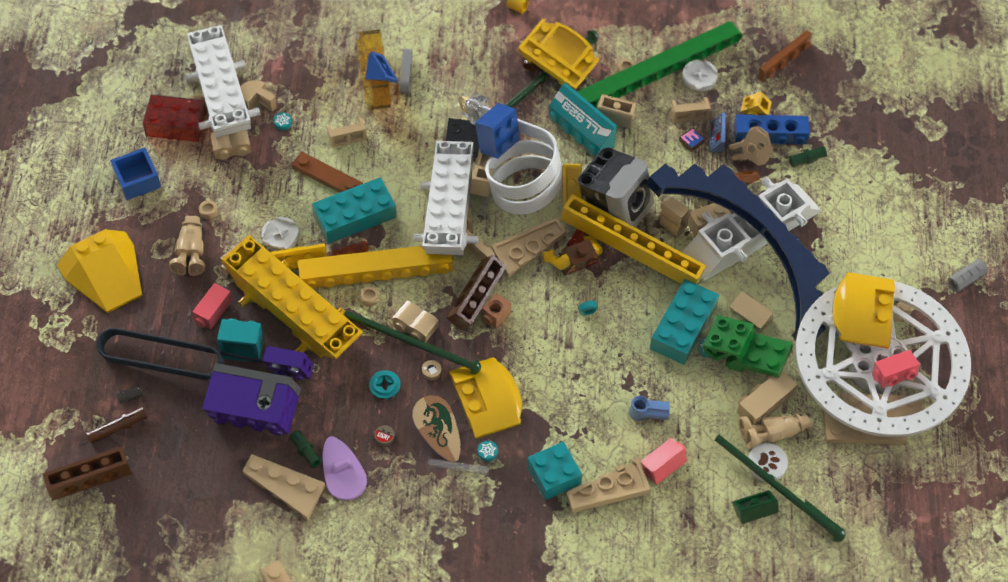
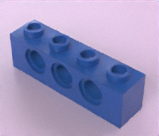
(780, 128)

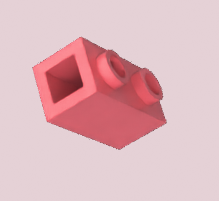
(212, 306)
(895, 369)
(664, 460)

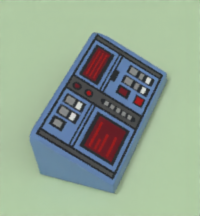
(717, 133)

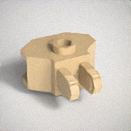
(752, 148)

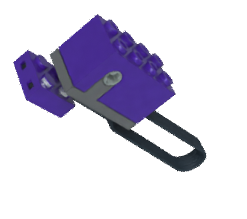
(234, 392)

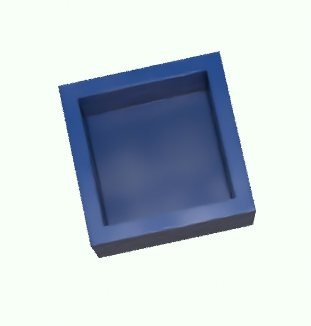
(497, 130)
(135, 173)

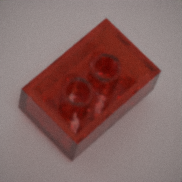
(174, 118)

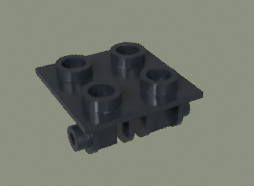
(463, 130)

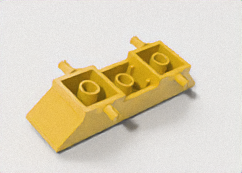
(290, 299)

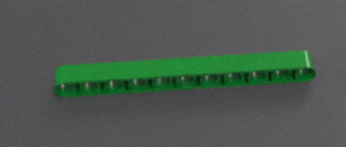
(663, 63)

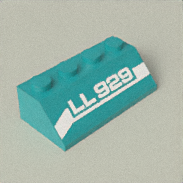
(582, 120)

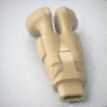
(189, 244)
(772, 428)

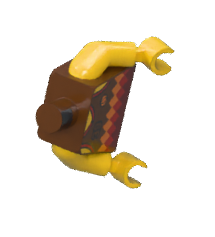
(576, 256)

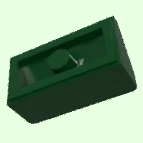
(756, 506)

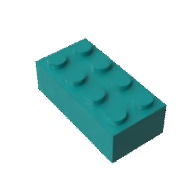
(354, 210)
(684, 321)

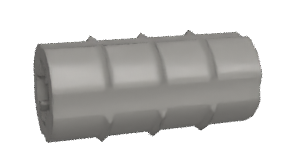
(967, 275)

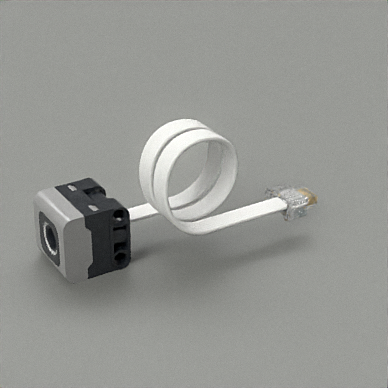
(609, 182)

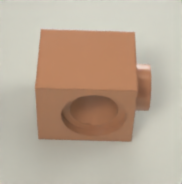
(499, 304)

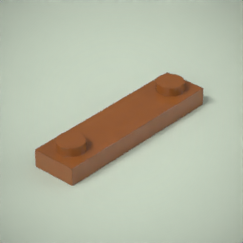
(323, 173)

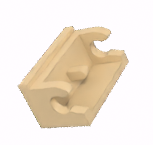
(690, 111)
(347, 134)
(752, 311)

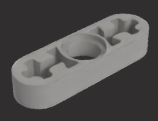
(406, 71)

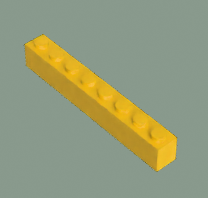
(631, 241)
(372, 266)

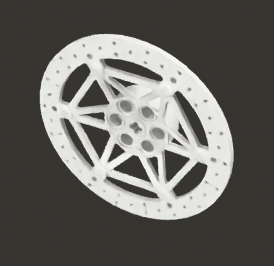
(867, 422)

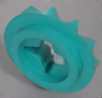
(390, 378)

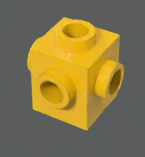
(756, 104)

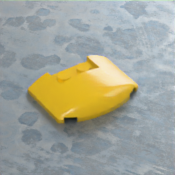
(559, 52)
(864, 309)
(488, 398)

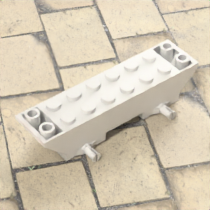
(219, 82)
(448, 200)
(733, 239)

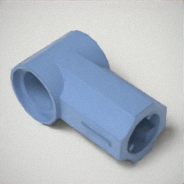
(650, 409)

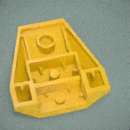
(103, 269)

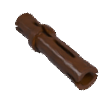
(116, 425)

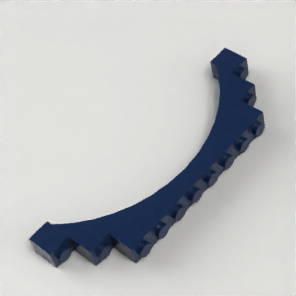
(729, 192)

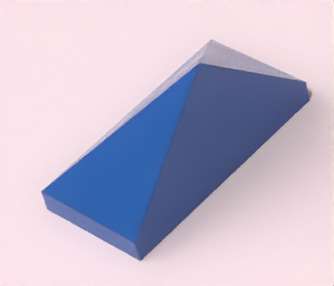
(379, 69)

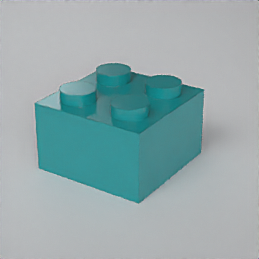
(240, 339)
(554, 470)

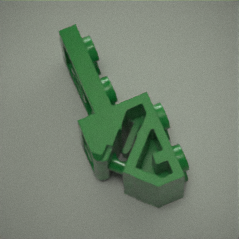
(745, 347)

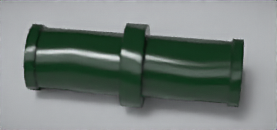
(807, 156)
(305, 449)

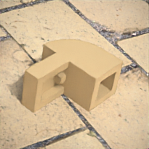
(256, 93)

